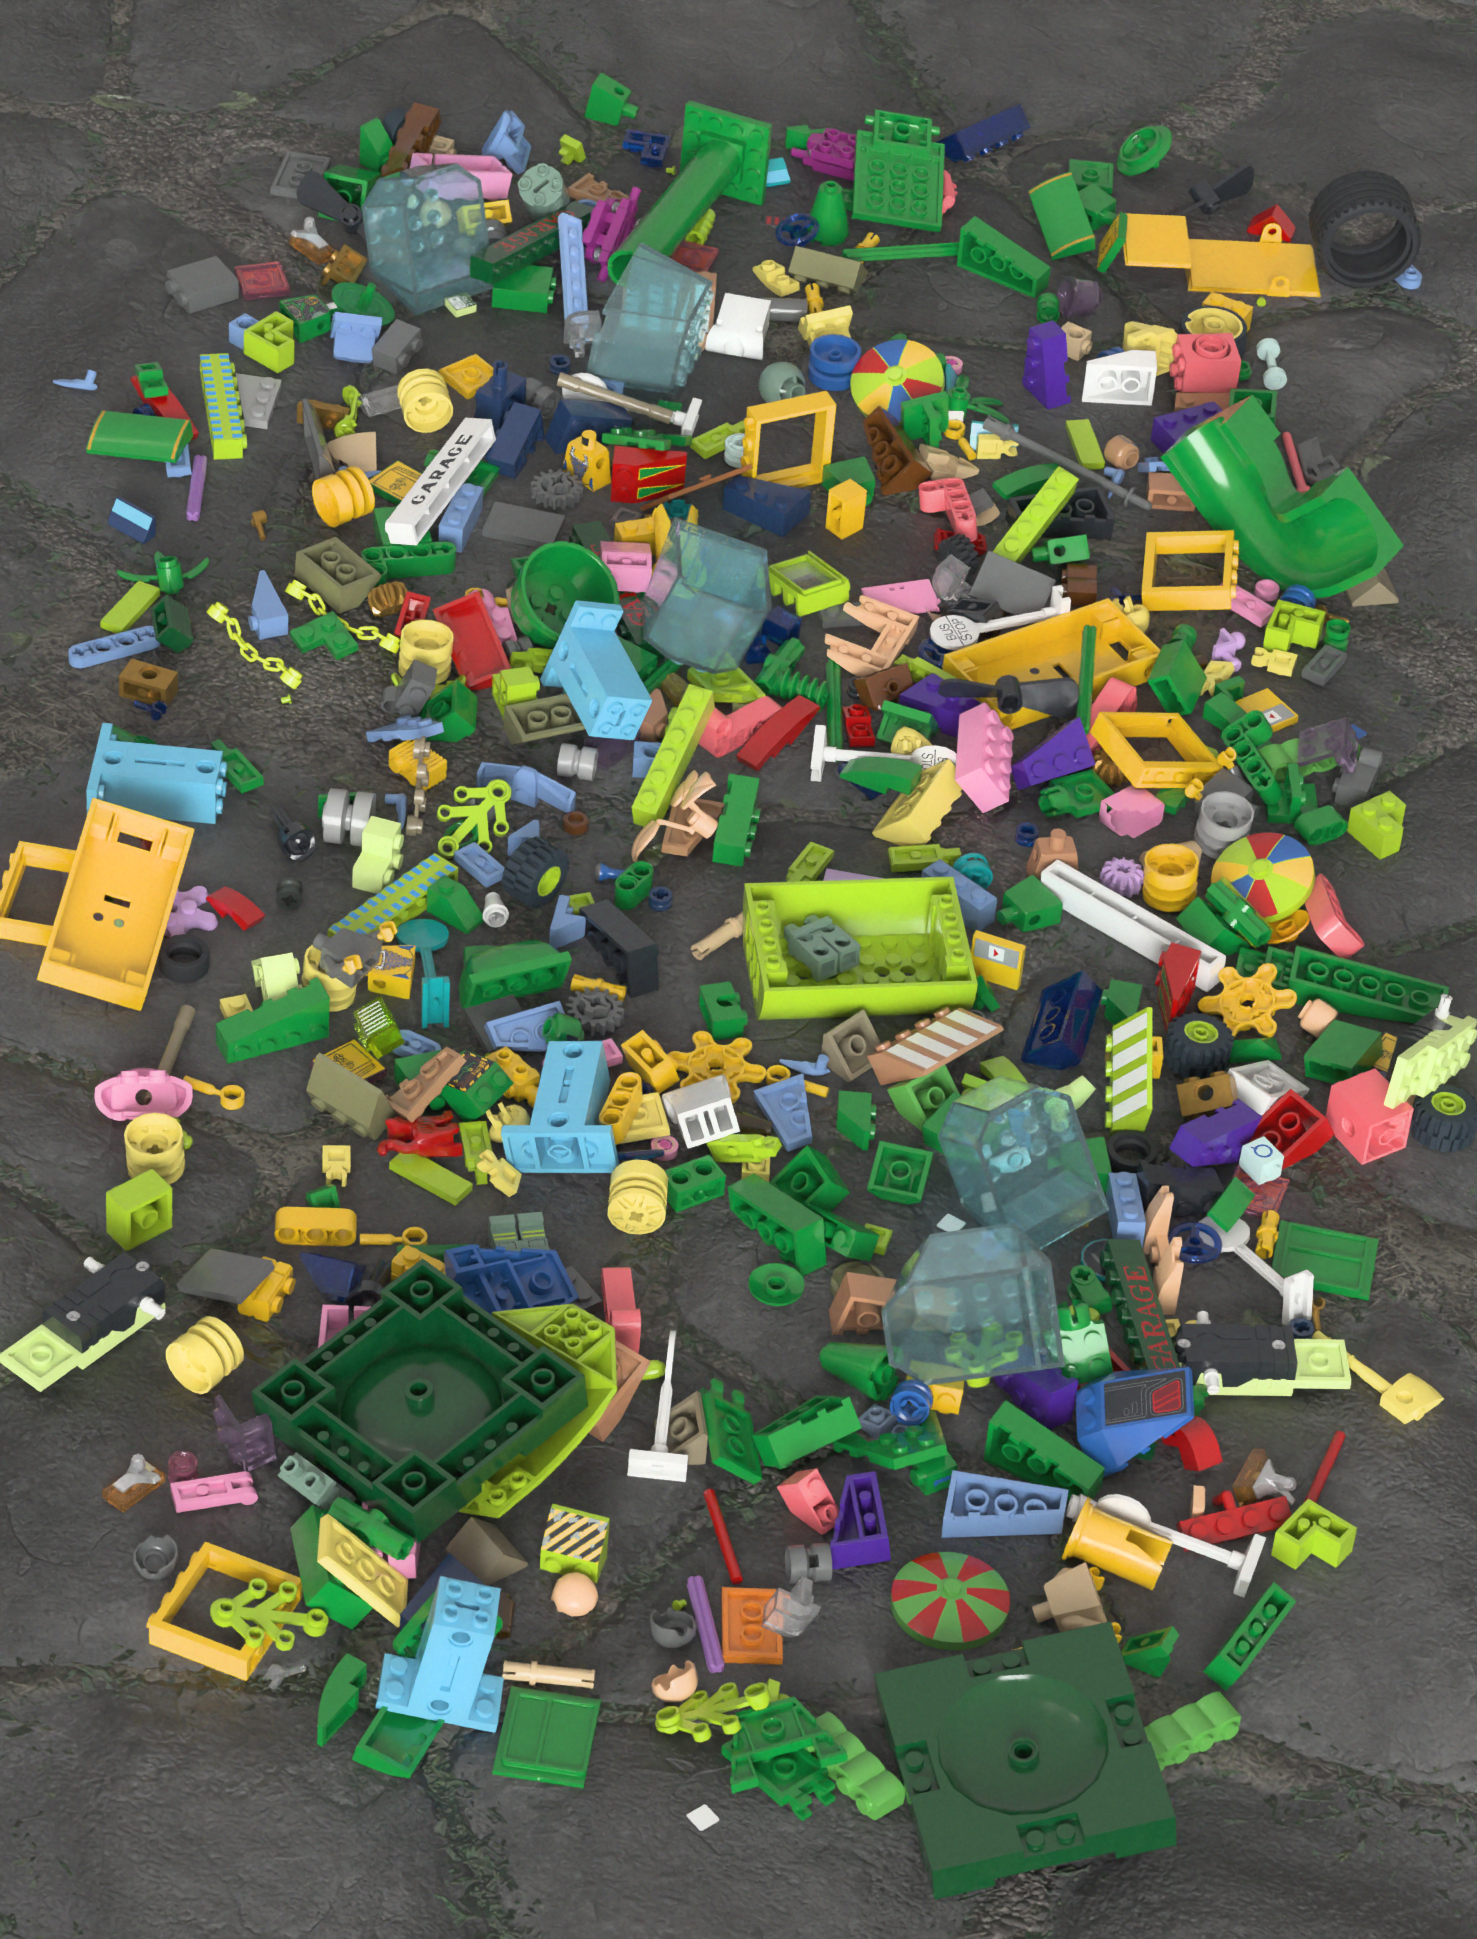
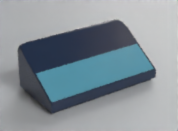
(132, 520)

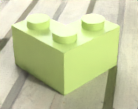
(379, 855)
(276, 975)

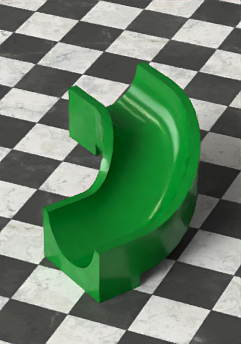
(1307, 538)

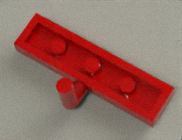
(1234, 1521)

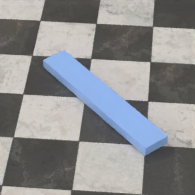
(572, 264)

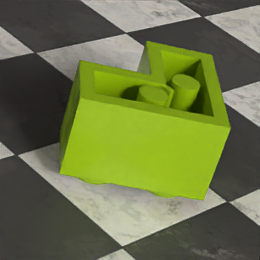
(271, 342)
(1293, 624)
(514, 687)
(1378, 824)
(1315, 1532)

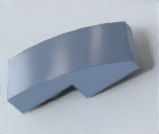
(880, 1421)

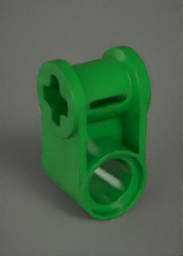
(1088, 1288)

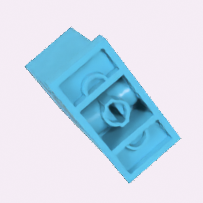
(598, 672)
(158, 779)
(565, 1115)
(449, 1664)

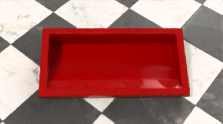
(475, 641)

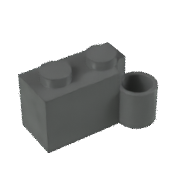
(397, 346)
(411, 692)
(1358, 785)

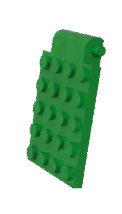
(898, 172)

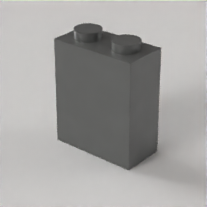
(202, 284)

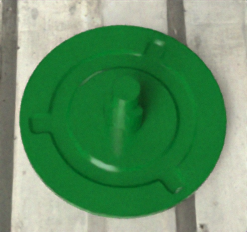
(1144, 150)
(362, 300)

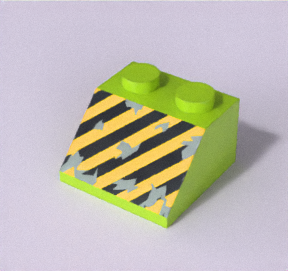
(575, 1542)

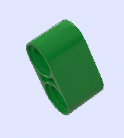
(1320, 825)
(633, 885)

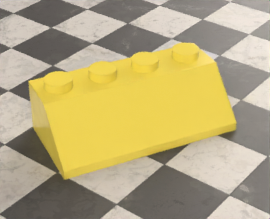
(915, 816)

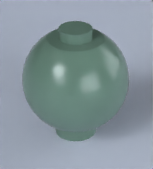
(781, 382)

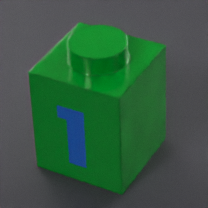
(933, 1474)

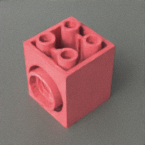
(1205, 363)
(1362, 1119)

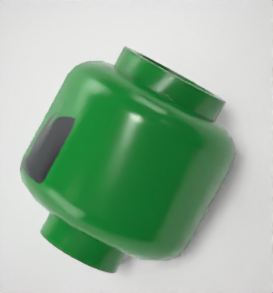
(562, 1028)

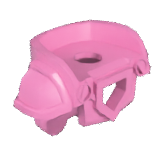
(117, 1095)

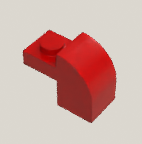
(1196, 1445)

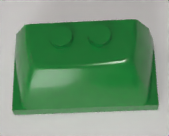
(512, 969)

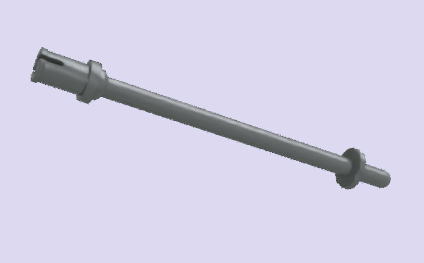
(1007, 432)

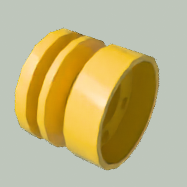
(343, 496)
(1170, 877)

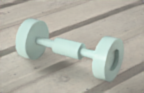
(1274, 377)

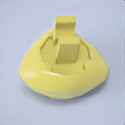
(1136, 613)
(907, 741)
(508, 1116)

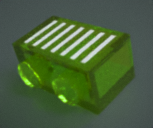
(377, 1028)

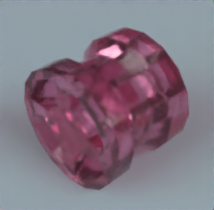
(182, 1467)

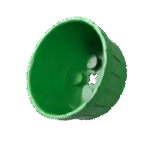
(558, 576)

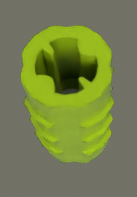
(702, 229)

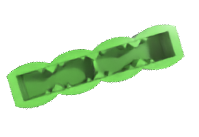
(1278, 756)
(1192, 1729)
(863, 1774)

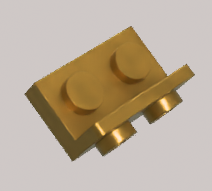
(345, 266)
(328, 413)

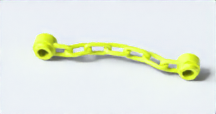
(389, 642)
(290, 677)

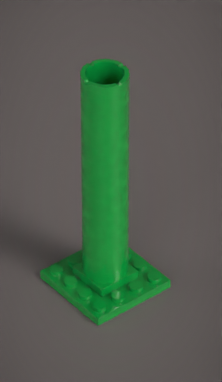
(718, 157)

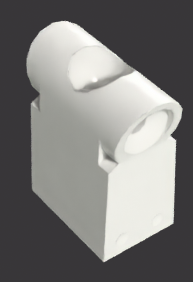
(740, 327)
(702, 1111)

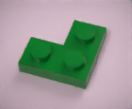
(326, 631)

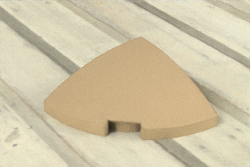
(355, 450)
(946, 465)

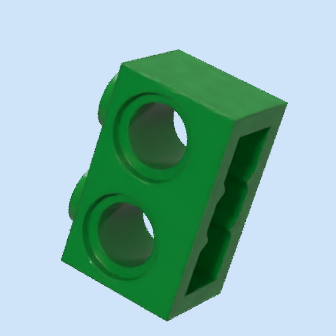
(694, 1183)

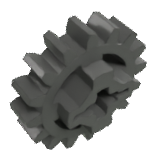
(557, 489)
(596, 1010)

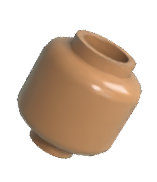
(1121, 452)

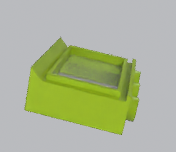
(810, 582)

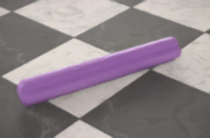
(196, 488)
(705, 1624)

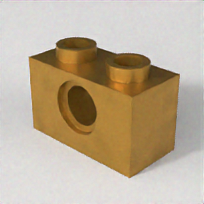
(148, 683)
(1192, 1090)

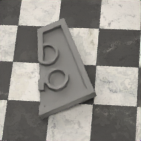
(257, 399)

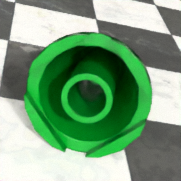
(831, 215)
(861, 1367)

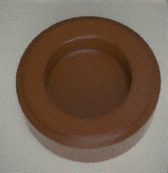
(575, 823)

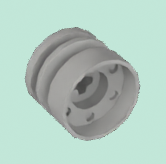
(1222, 821)

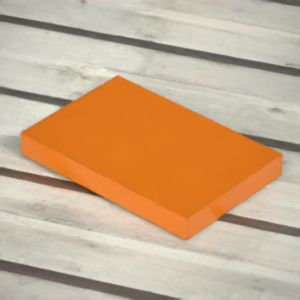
(742, 1629)

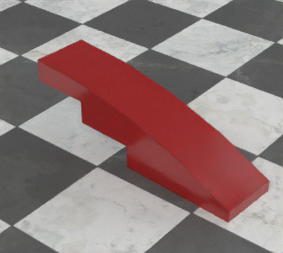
(165, 406)
(777, 731)

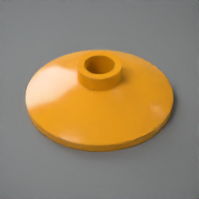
(1289, 927)

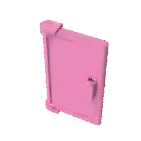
(911, 598)

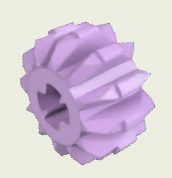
(1122, 876)

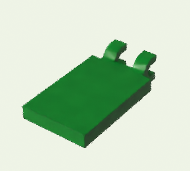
(730, 1433)
(791, 1779)

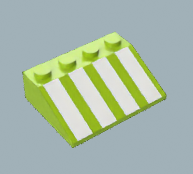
(1129, 1073)

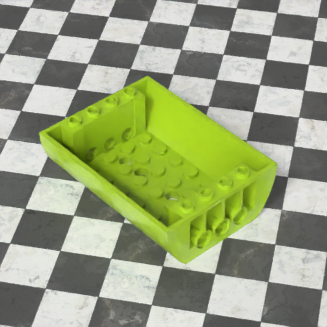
(900, 930)

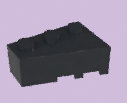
(1192, 1187)

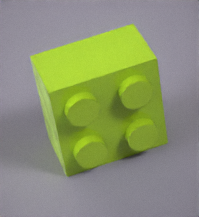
(139, 1209)

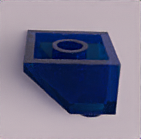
(332, 1274)

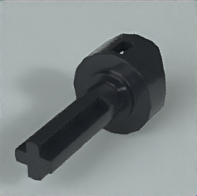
(293, 836)
(368, 1291)

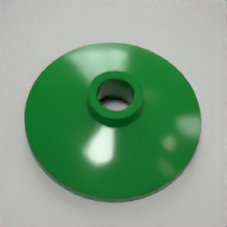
(776, 1284)

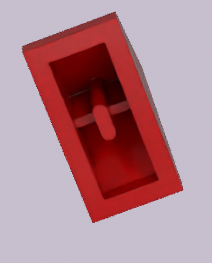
(1272, 215)
(413, 609)

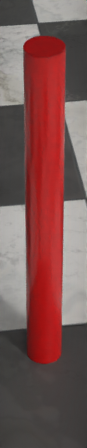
(1326, 1466)
(723, 1536)

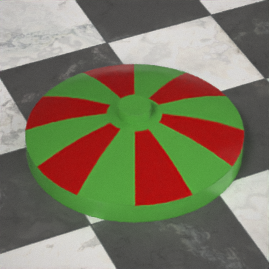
(950, 1601)

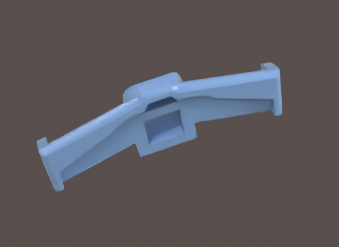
(528, 785)

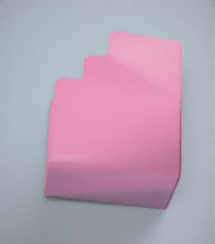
(1135, 813)

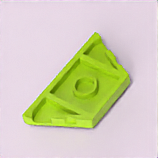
(727, 686)

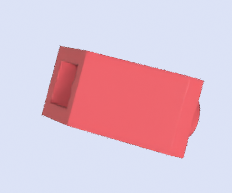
(810, 1500)

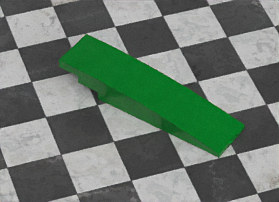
(1345, 984)

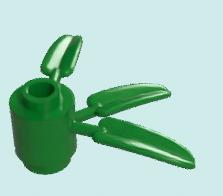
(960, 398)
(168, 573)

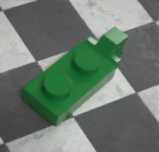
(239, 769)

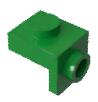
(1231, 688)

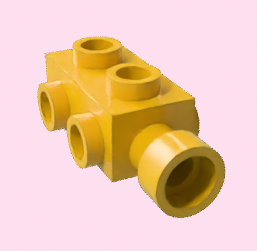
(524, 1077)

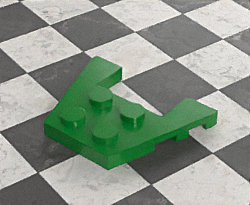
(645, 438)
(899, 1450)
(774, 1731)

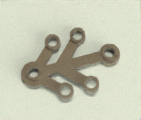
(421, 750)

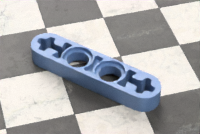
(87, 653)

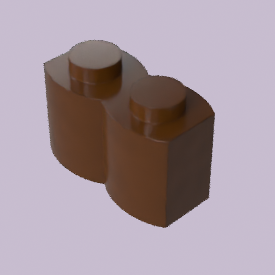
(1080, 583)

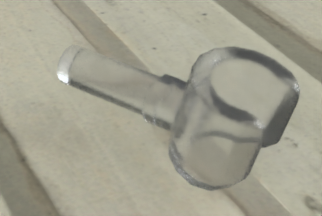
(278, 1673)

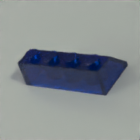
(985, 134)
(1062, 1022)

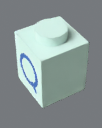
(1261, 1160)

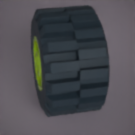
(535, 872)
(1197, 1045)
(1445, 1119)

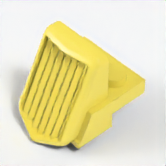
(825, 323)
(1151, 338)

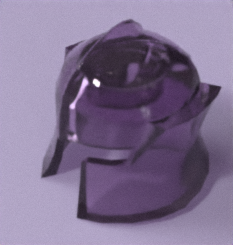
(1078, 296)

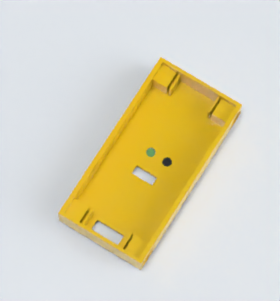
(1037, 648)
(102, 945)

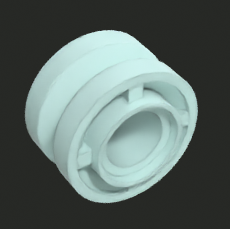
(734, 450)

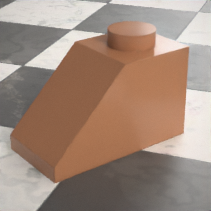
(1166, 493)
(655, 719)

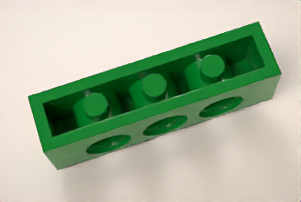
(1249, 1636)

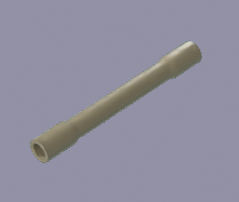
(651, 410)
(181, 1027)

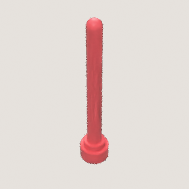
(1294, 463)

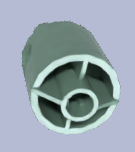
(542, 191)

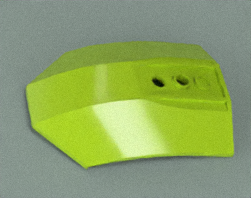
(586, 1346)

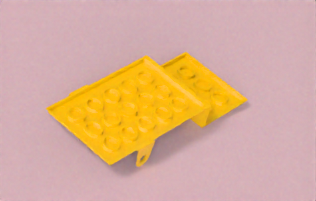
(1219, 264)

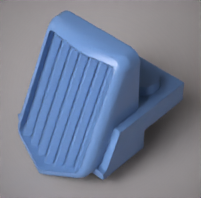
(508, 142)
(354, 336)

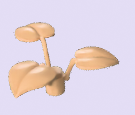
(698, 819)

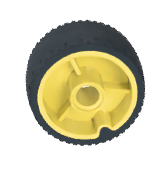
(1215, 320)

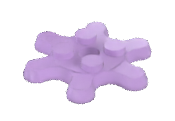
(187, 912)

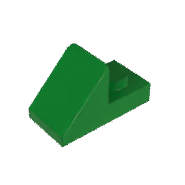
(1150, 1650)

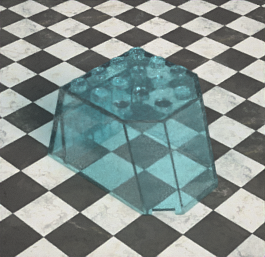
(423, 233)
(652, 324)
(706, 598)
(1022, 1159)
(973, 1308)

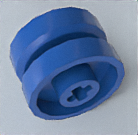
(833, 361)

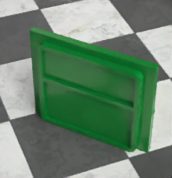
(1337, 1259)
(547, 1737)

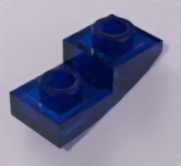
(758, 650)

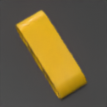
(622, 1105)
(315, 1226)

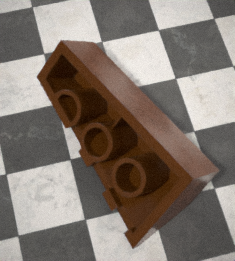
(415, 137)
(896, 457)

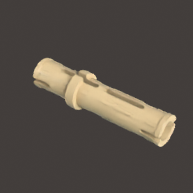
(732, 928)
(548, 1674)

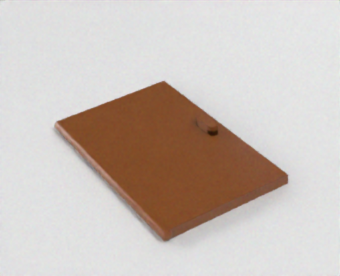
(706, 481)

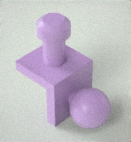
(1227, 646)

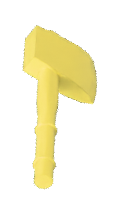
(1405, 1399)

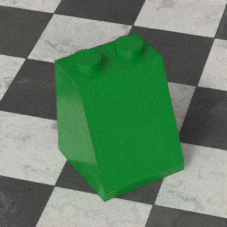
(351, 184)

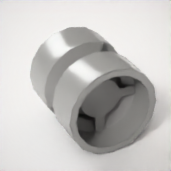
(577, 761)

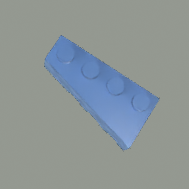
(1001, 1507)

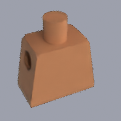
(1049, 849)

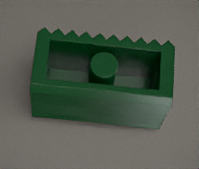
(172, 624)

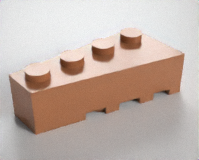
(859, 1303)

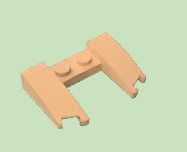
(895, 628)
(1168, 1267)

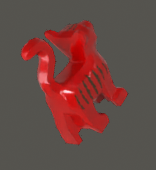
(429, 1136)

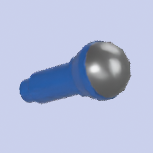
(603, 872)

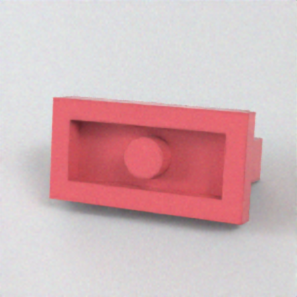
(948, 192)

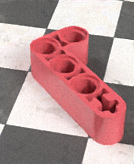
(952, 497)
(1114, 697)
(732, 731)
(1330, 921)
(620, 1306)

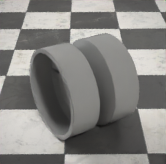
(341, 816)

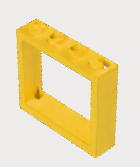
(799, 476)
(1190, 596)
(1112, 727)
(35, 856)
(204, 1650)

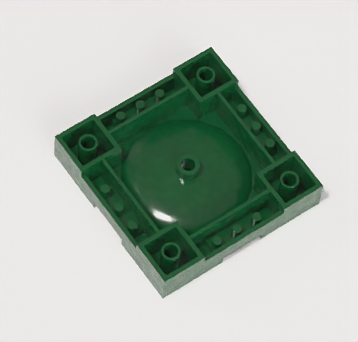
(420, 1400)
(1024, 1759)

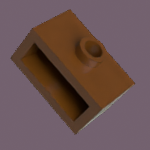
(883, 685)

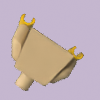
(1074, 1600)

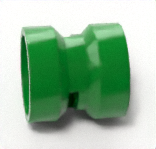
(1048, 308)
(1184, 632)
(1336, 634)

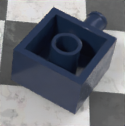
(499, 394)

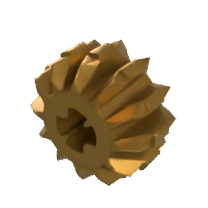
(387, 599)
(1107, 769)

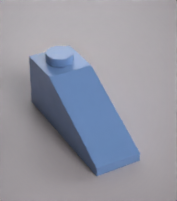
(268, 613)

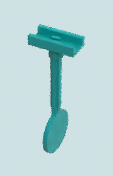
(435, 994)

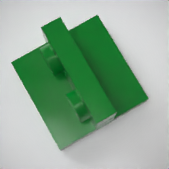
(926, 417)
(898, 716)
(1296, 798)

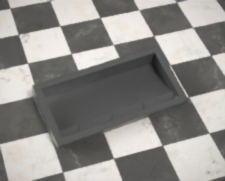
(316, 442)

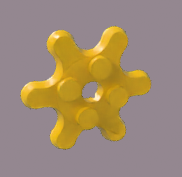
(1254, 988)
(713, 1055)

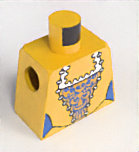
(588, 461)
(394, 971)

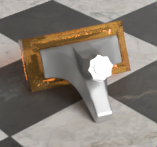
(310, 243)
(1259, 1479)
(134, 1484)

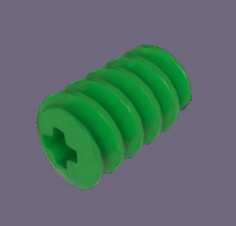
(792, 686)

